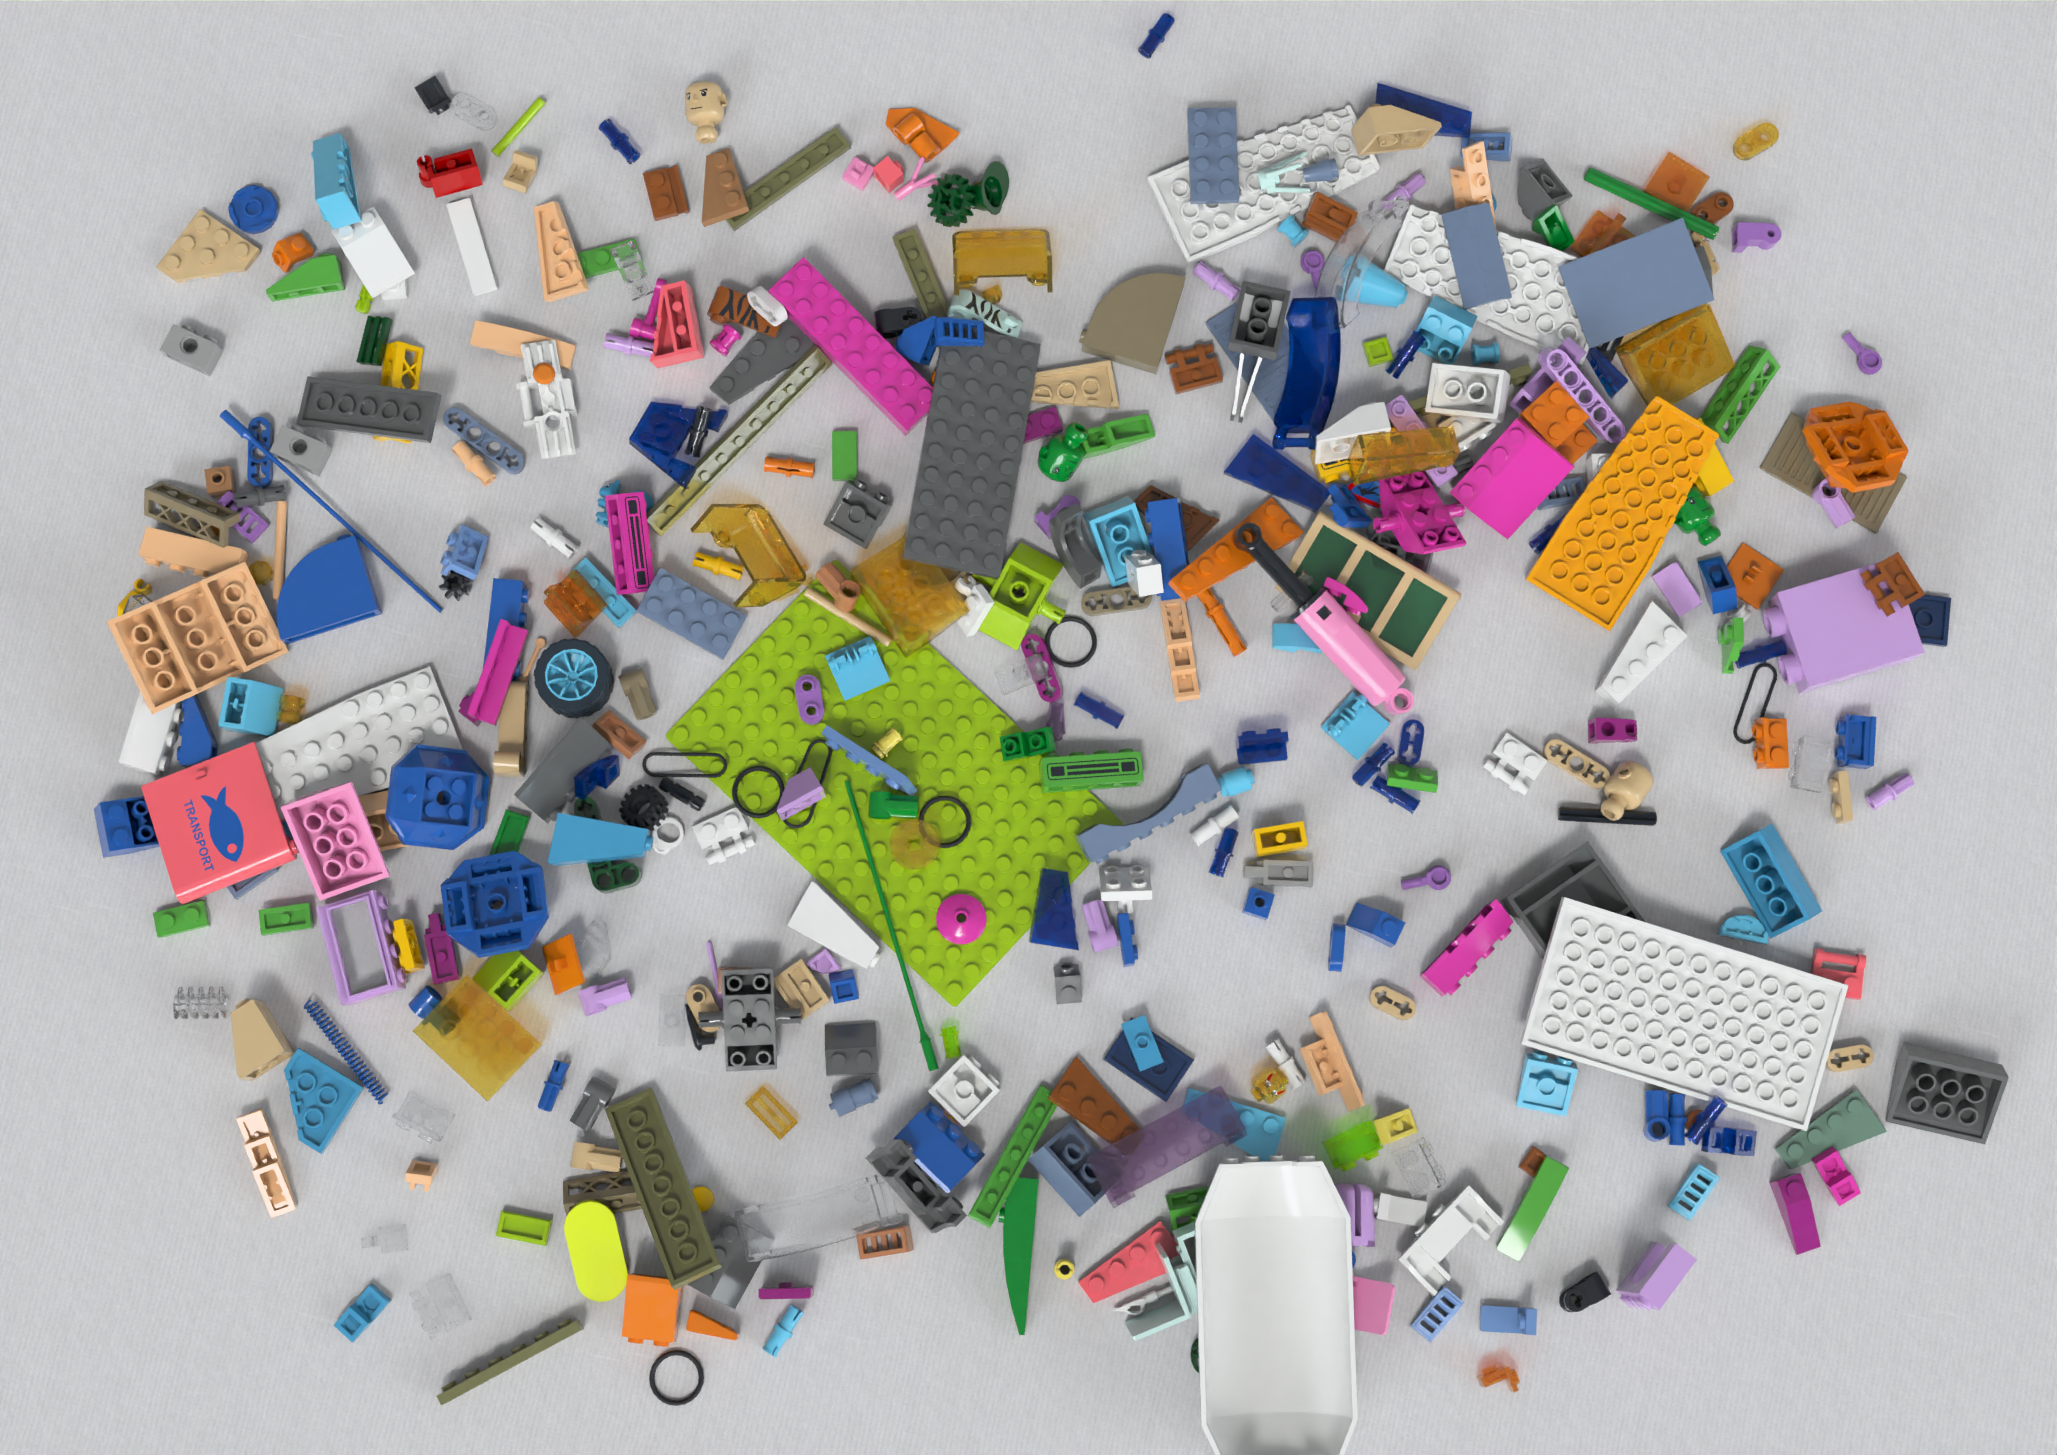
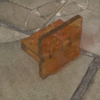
(1600, 234)
(574, 602)

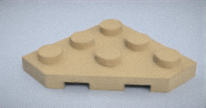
(207, 251)

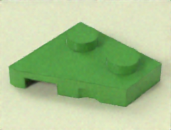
(1732, 639)

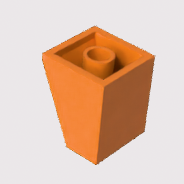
(651, 1310)

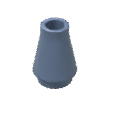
(1321, 171)

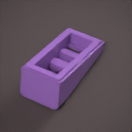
(226, 500)

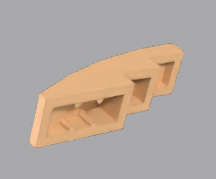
(509, 340)
(1179, 650)
(266, 1162)

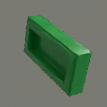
(510, 833)

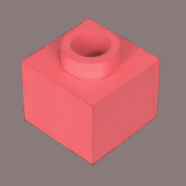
(889, 174)

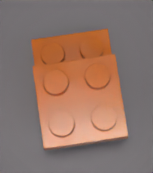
(1560, 422)

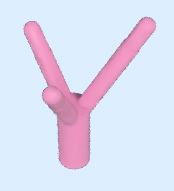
(913, 184)

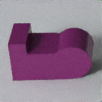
(1612, 730)

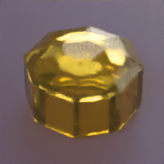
(261, 572)

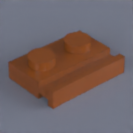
(665, 193)
(1328, 217)

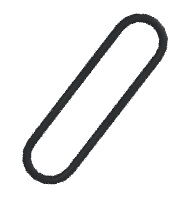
(1746, 698)
(684, 754)

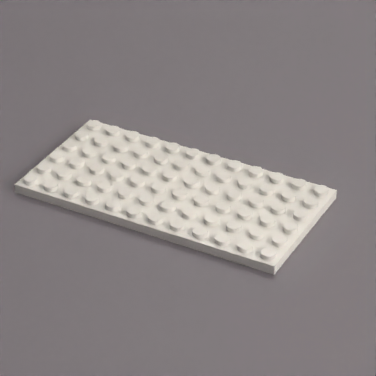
(1683, 1013)

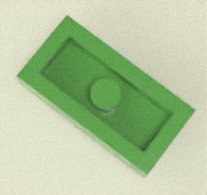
(1412, 778)
(181, 919)
(286, 919)

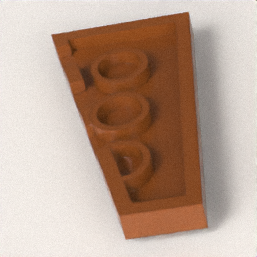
(1091, 1104)

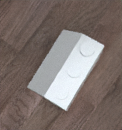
(151, 738)

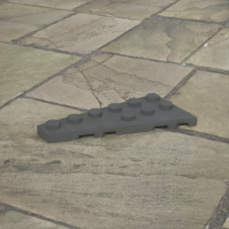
(761, 361)

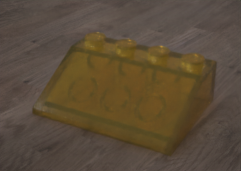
(1676, 356)
(908, 597)
(477, 1038)

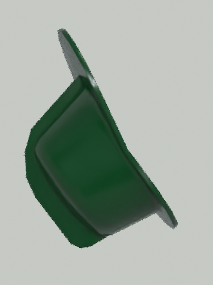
(991, 188)

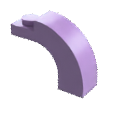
(1541, 380)

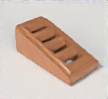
(906, 1238)

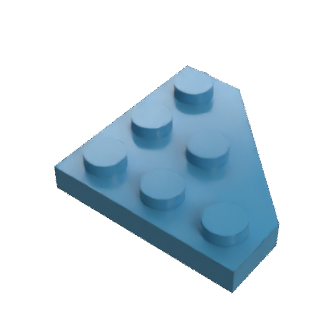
(318, 1098)

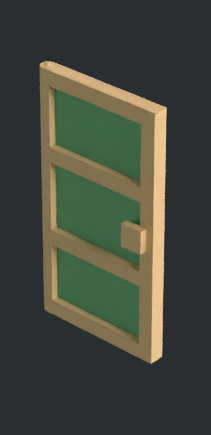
(1401, 600)

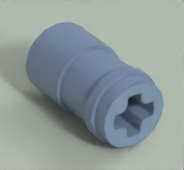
(853, 1097)

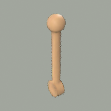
(540, 643)

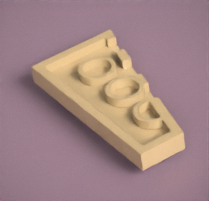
(1077, 386)

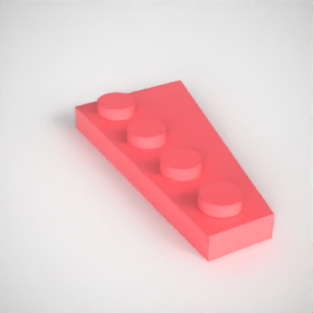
(1130, 1265)

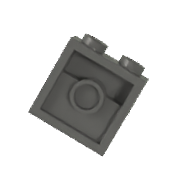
(858, 512)

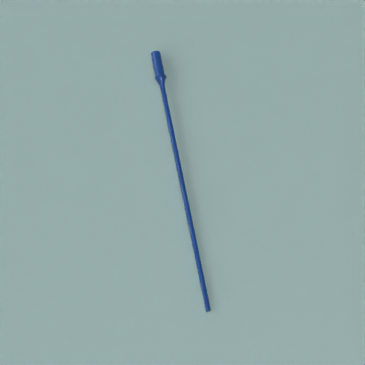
(245, 433)

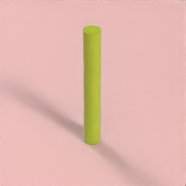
(518, 127)

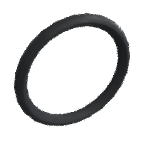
(1092, 650)
(739, 778)
(960, 804)
(700, 1379)

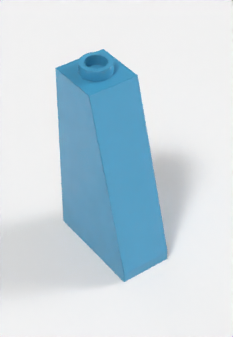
(592, 840)

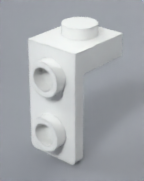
(1399, 1209)

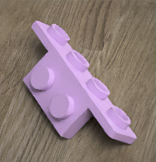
(1403, 419)

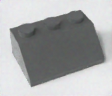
(731, 1280)

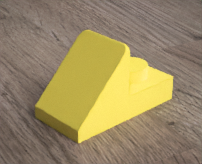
(1395, 1126)

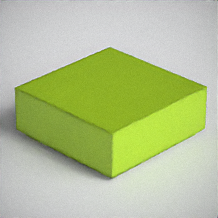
(1377, 351)

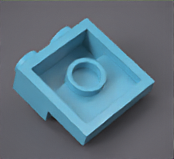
(1546, 1083)

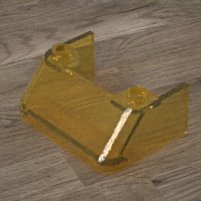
(1002, 255)
(759, 547)

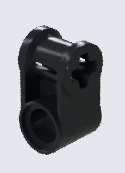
(892, 322)
(1588, 1292)

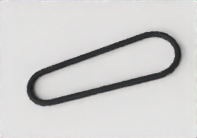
(821, 780)

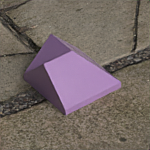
(800, 793)

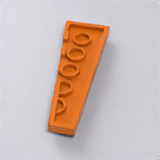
(1225, 559)

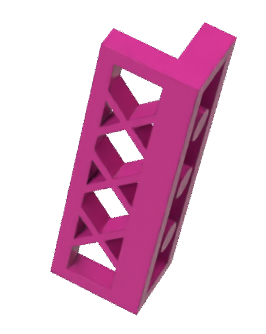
(497, 673)

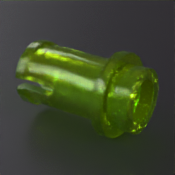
(950, 1042)

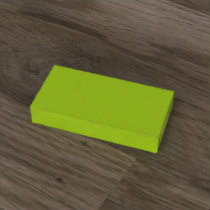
(523, 1228)

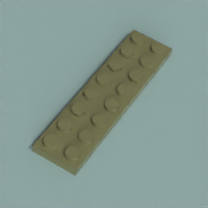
(663, 1188)

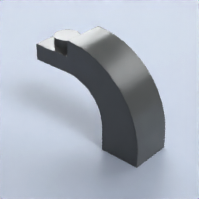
(1072, 548)

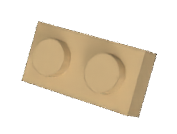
(1842, 805)

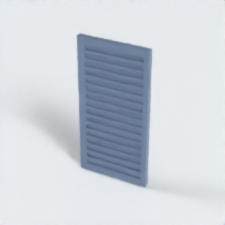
(1271, 373)

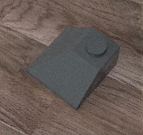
(1540, 189)

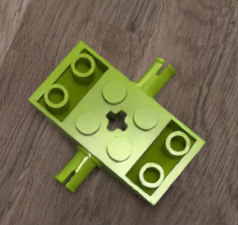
(1012, 616)

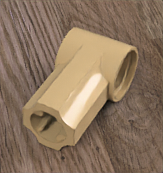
(592, 1157)

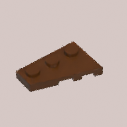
(1195, 522)

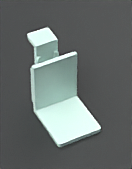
(1183, 1283)

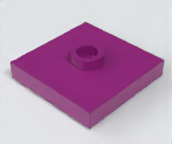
(786, 1291)

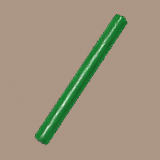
(1650, 203)

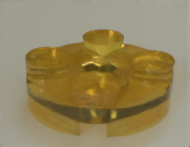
(900, 844)

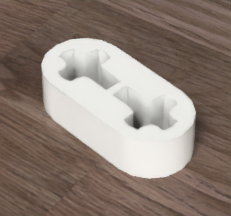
(767, 306)

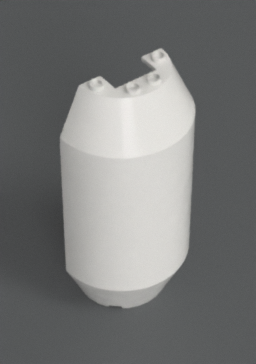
(1275, 1310)

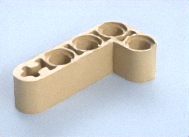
(512, 735)

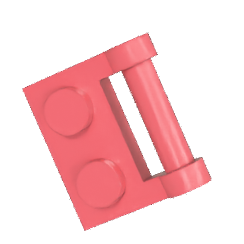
(1854, 979)

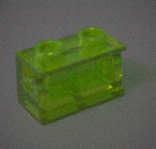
(1353, 1145)

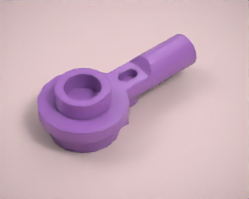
(1312, 263)
(1868, 361)
(1437, 878)

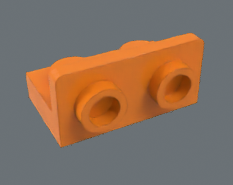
(1771, 743)

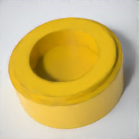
(704, 1198)

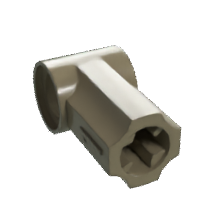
(636, 688)

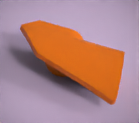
(920, 132)

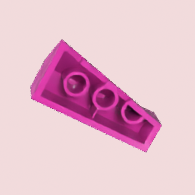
(1467, 948)

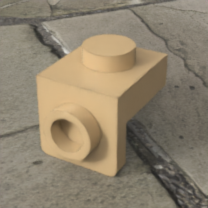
(521, 172)

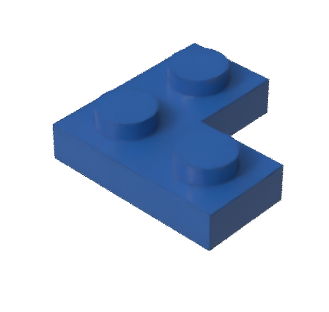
(1346, 509)

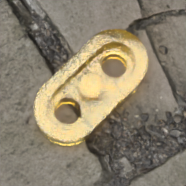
(1753, 141)

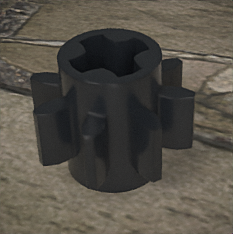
(456, 592)

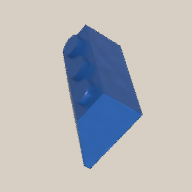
(940, 1147)

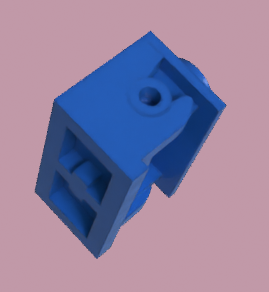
(1855, 741)

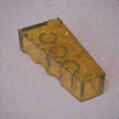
(1401, 453)

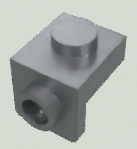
(1067, 983)

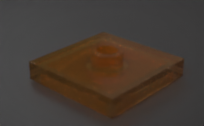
(1677, 182)

